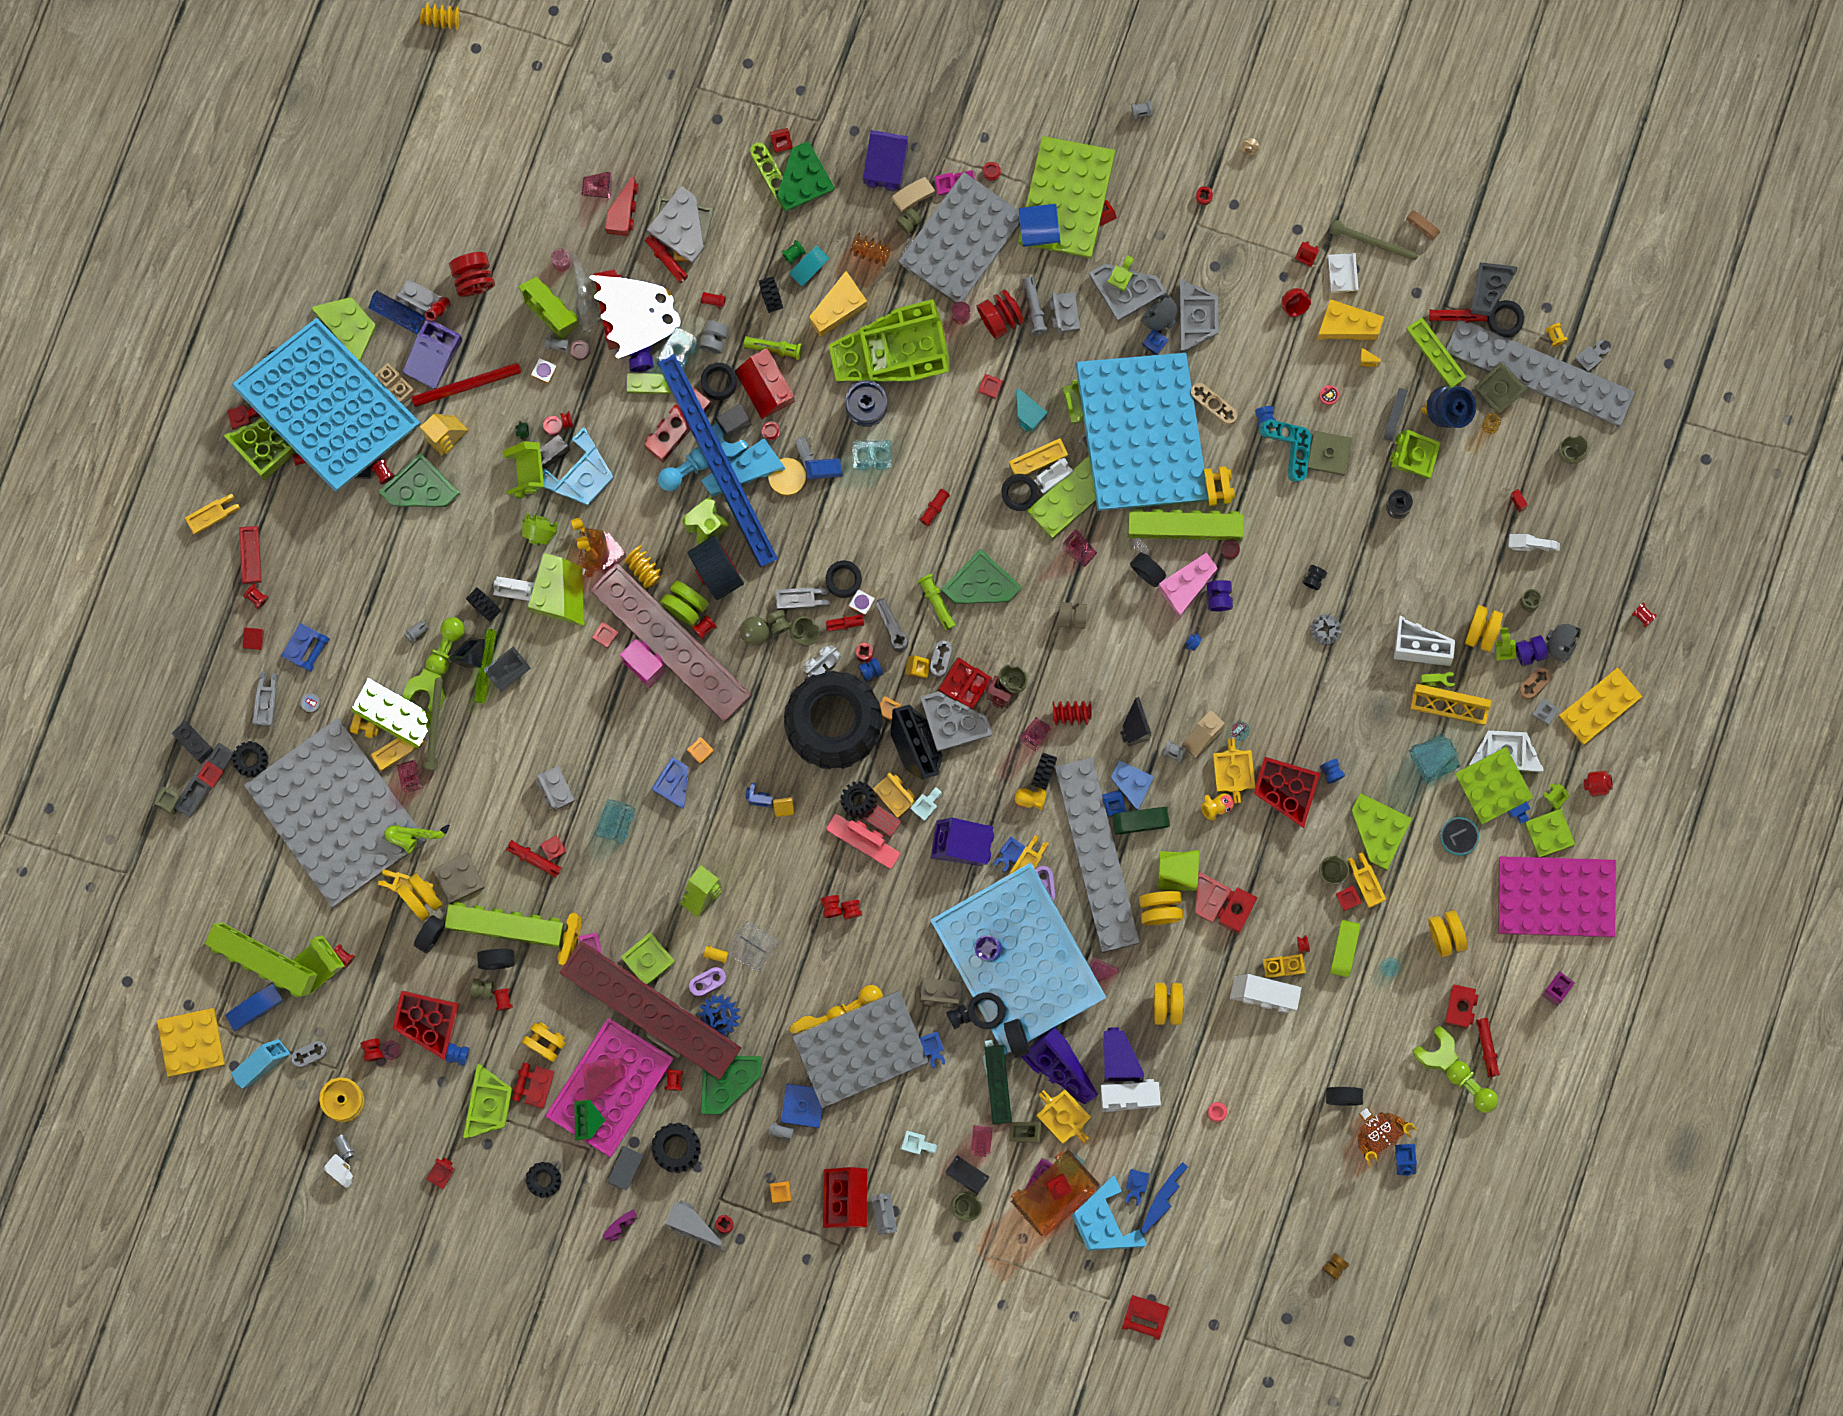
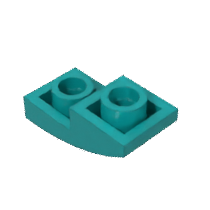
(809, 265)

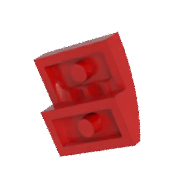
(964, 683)

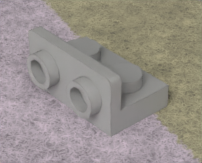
(417, 297)
(1065, 311)
(555, 788)

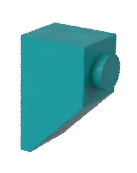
(1029, 412)

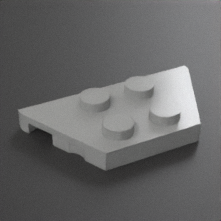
(1197, 315)

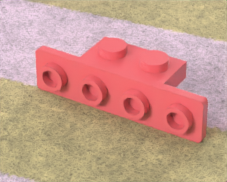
(864, 840)

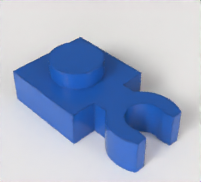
(1011, 852)
(932, 1046)
(1136, 1183)

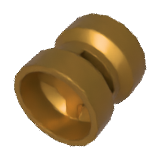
(1335, 1266)

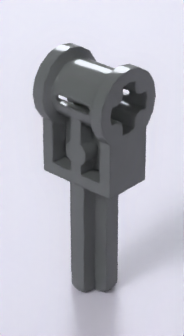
(891, 626)

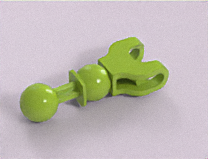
(436, 663)
(1457, 1071)

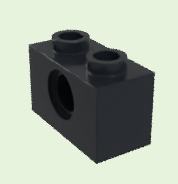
(192, 742)

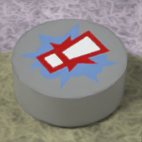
(310, 702)

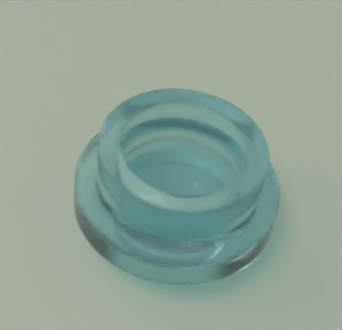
(1390, 967)

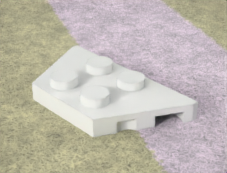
(1518, 746)

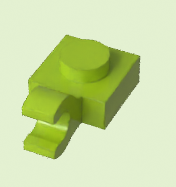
(1121, 276)
(1505, 648)
(1435, 679)

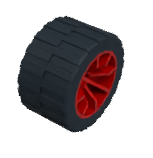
(715, 568)

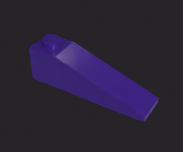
(1057, 1061)

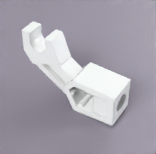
(1527, 542)

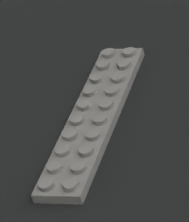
(1541, 372)
(1097, 855)

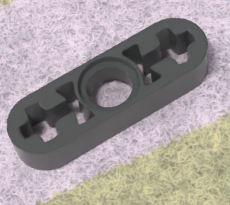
(1395, 414)

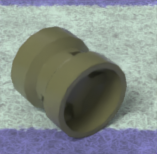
(909, 220)
(1533, 597)
(778, 622)
(482, 989)

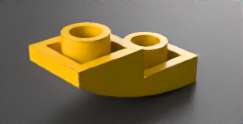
(1284, 966)

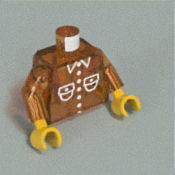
(591, 547)
(1380, 1132)

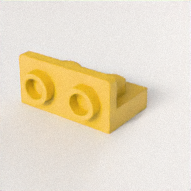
(894, 795)

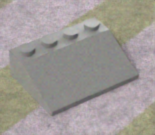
(688, 1223)

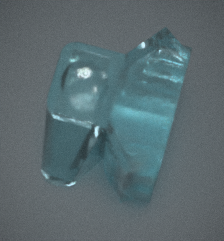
(1434, 757)

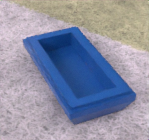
(823, 468)

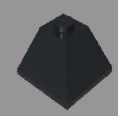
(1135, 725)

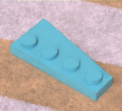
(751, 464)

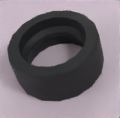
(1520, 319)
(718, 367)
(1019, 506)
(840, 565)
(1148, 569)
(429, 934)
(495, 959)
(972, 1009)
(1016, 1038)
(1344, 1096)

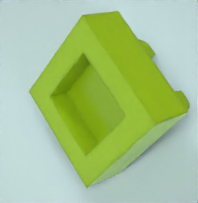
(1557, 796)

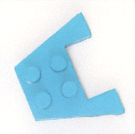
(586, 477)
(1098, 1225)

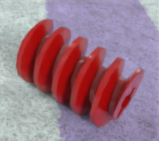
(1072, 713)

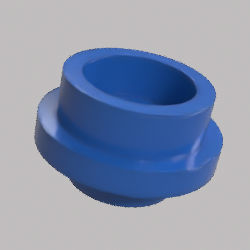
(1193, 641)

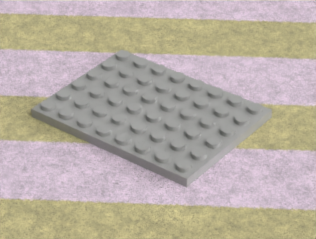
(332, 811)

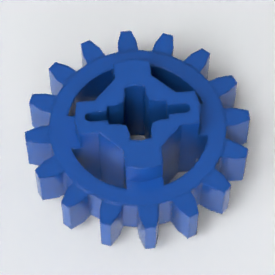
(726, 1018)

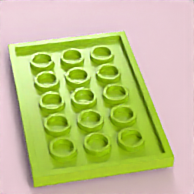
(1076, 181)

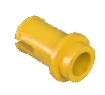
(715, 954)

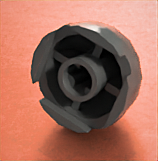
(1160, 314)
(1562, 641)

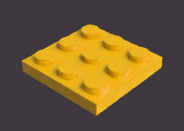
(191, 1042)

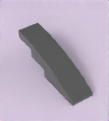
(197, 789)

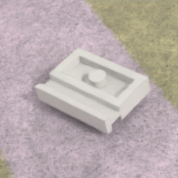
(1343, 273)

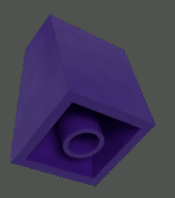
(885, 160)
(962, 841)
(1119, 1058)

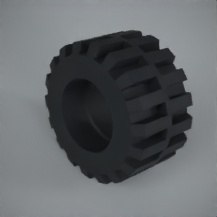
(664, 1135)

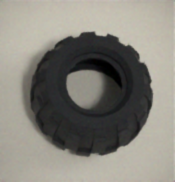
(840, 750)

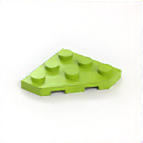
(1379, 829)

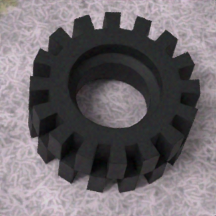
(770, 294)
(483, 604)
(240, 753)
(1044, 771)
(851, 792)
(532, 1174)

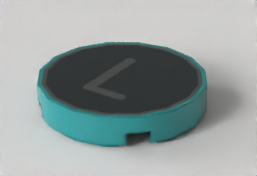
(1459, 836)

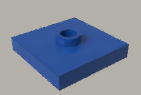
(801, 1106)

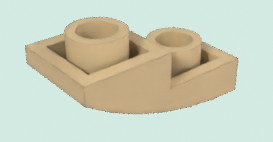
(912, 194)
(394, 383)

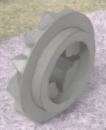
(1321, 636)

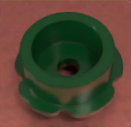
(522, 430)

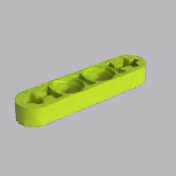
(768, 176)

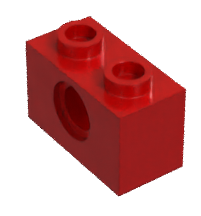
(1236, 921)
(1454, 1016)

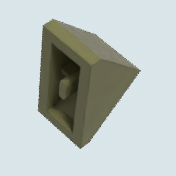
(1025, 1132)

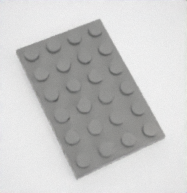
(961, 238)
(860, 1049)

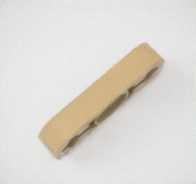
(1199, 399)

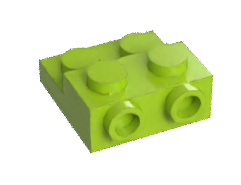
(1415, 453)

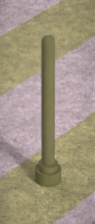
(1339, 229)
(430, 761)

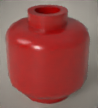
(1598, 783)

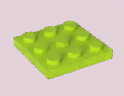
(1493, 785)

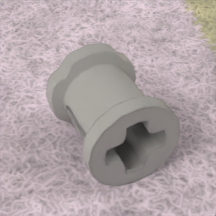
(1141, 110)
(1174, 751)

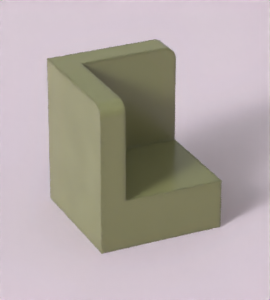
(167, 800)

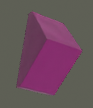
(1558, 989)

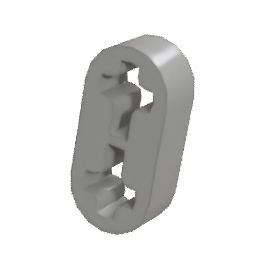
(945, 659)
(307, 1050)

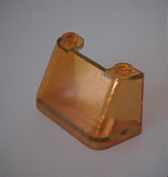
(1040, 1208)

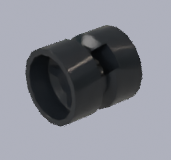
(1399, 504)

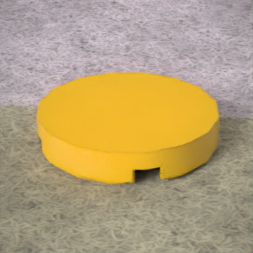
(790, 480)

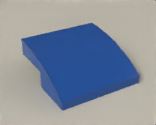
(1039, 225)

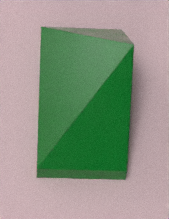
(586, 1119)

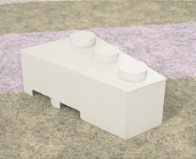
(1422, 645)
(1265, 992)
(1130, 1095)

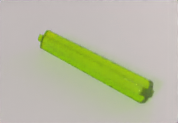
(483, 679)

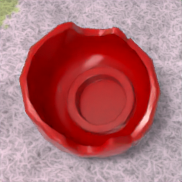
(1295, 302)

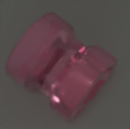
(563, 262)
(961, 308)

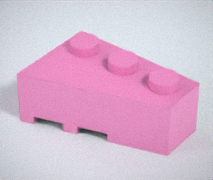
(1186, 584)

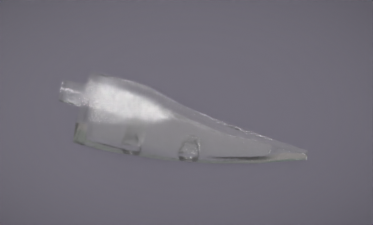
(586, 305)

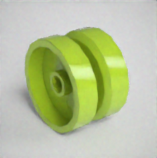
(684, 603)

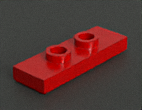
(250, 555)

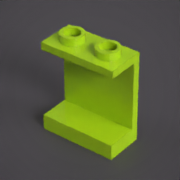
(528, 468)
(320, 959)

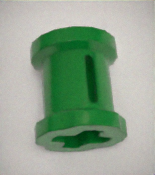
(793, 252)

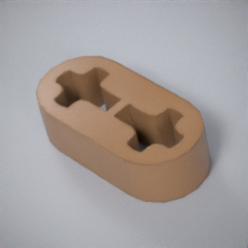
(1423, 225)
(1532, 680)

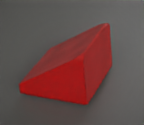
(781, 140)
(1108, 214)
(253, 638)

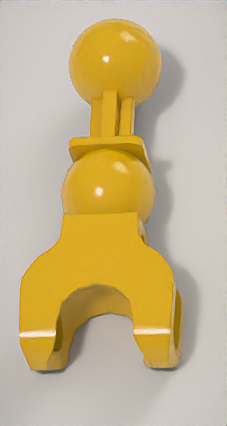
(866, 995)

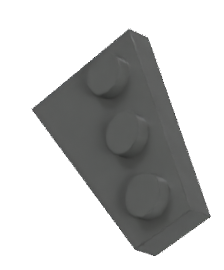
(1490, 286)

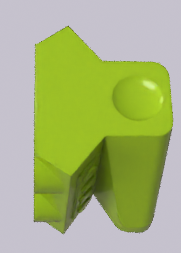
(705, 521)
(1178, 870)

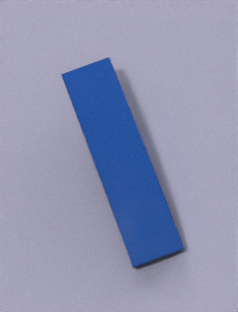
(1160, 1204)

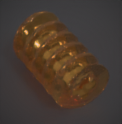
(871, 249)

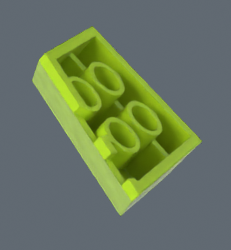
(548, 307)
(261, 447)
(558, 590)

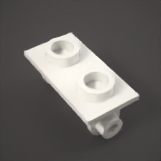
(1053, 476)
(513, 588)
(826, 656)

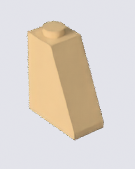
(1204, 733)

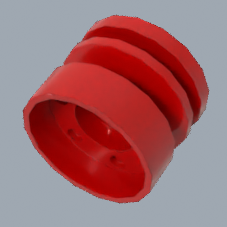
(471, 274)
(998, 315)

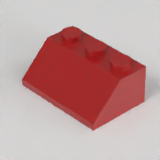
(764, 384)
(845, 1197)

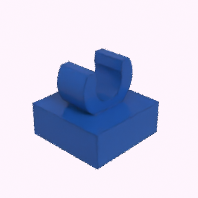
(1155, 342)
(1519, 811)

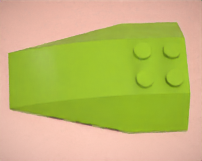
(895, 347)

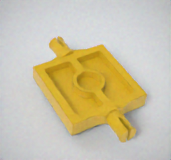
(1234, 771)
(1063, 1116)

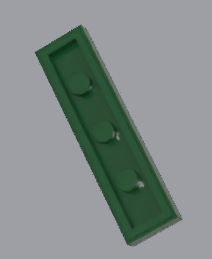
(998, 1084)

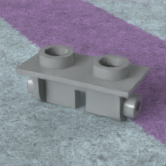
(884, 1213)

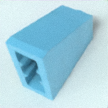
(259, 1063)

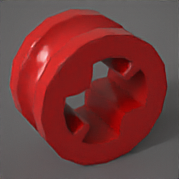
(1198, 194)
(566, 420)
(1303, 944)

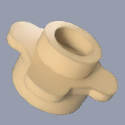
(1250, 146)

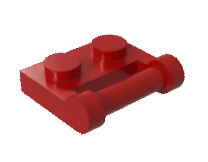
(1148, 1311)

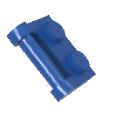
(300, 644)

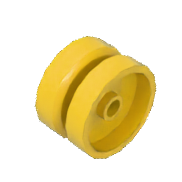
(1484, 628)
(419, 896)
(1161, 908)
(1447, 933)
(1168, 1003)
(353, 1103)

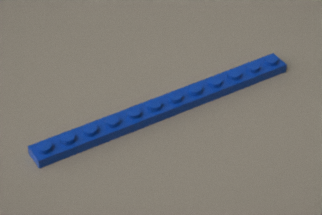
(717, 460)

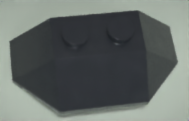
(915, 742)

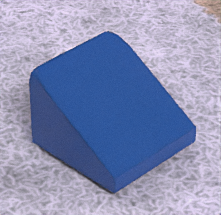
(1113, 802)

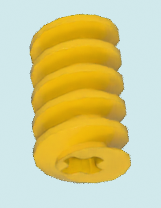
(438, 16)
(643, 568)

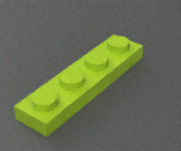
(1436, 353)

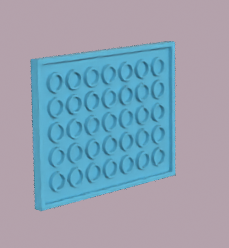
(326, 404)
(1141, 431)
(1040, 965)

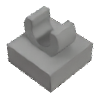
(1545, 711)

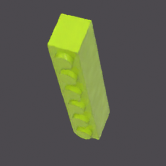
(1186, 525)
(503, 925)
(261, 959)

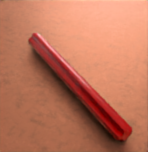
(466, 384)

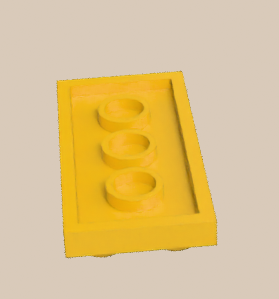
(1600, 706)

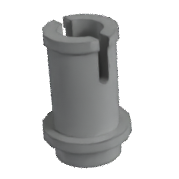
(556, 344)
(413, 633)
(780, 1131)
(343, 1147)

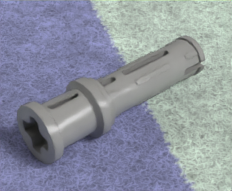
(1035, 313)

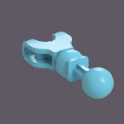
(671, 478)

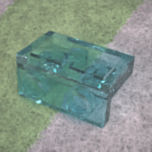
(615, 821)

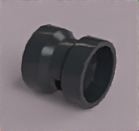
(1315, 575)
(958, 1016)

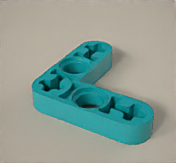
(1294, 439)

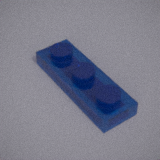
(396, 312)

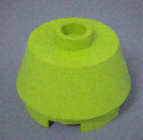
(538, 529)

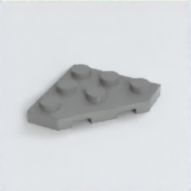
(680, 225)
(1139, 292)
(953, 722)

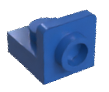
(762, 799)
(1405, 1159)

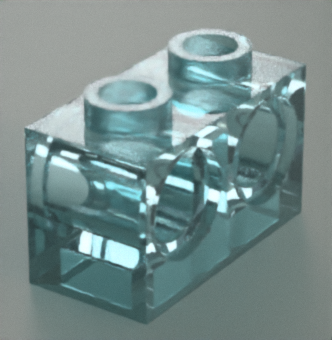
(872, 448)

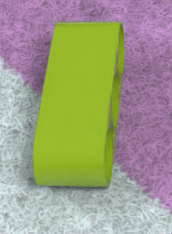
(1345, 948)

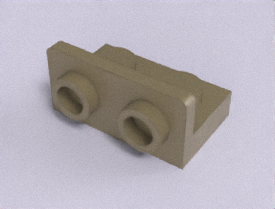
(940, 992)

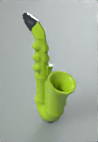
(402, 836)

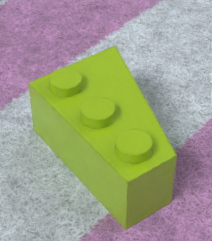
(701, 889)

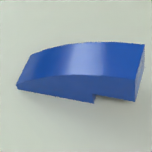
(254, 1007)

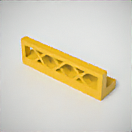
(1452, 697)

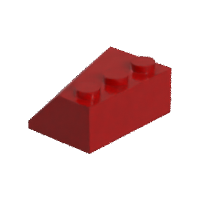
(1287, 788)
(426, 1021)

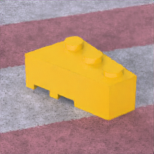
(838, 306)
(1349, 322)
(443, 432)

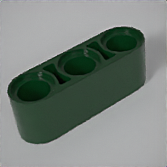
(1141, 820)

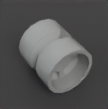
(713, 337)

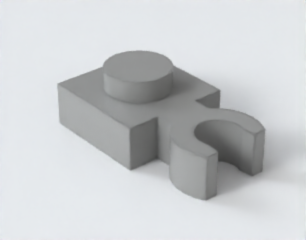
(1591, 357)

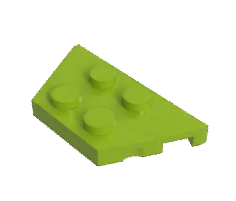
(347, 324)
(487, 1104)

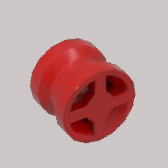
(851, 909)

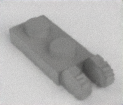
(800, 598)
(265, 701)

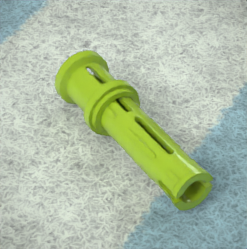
(783, 346)
(933, 594)

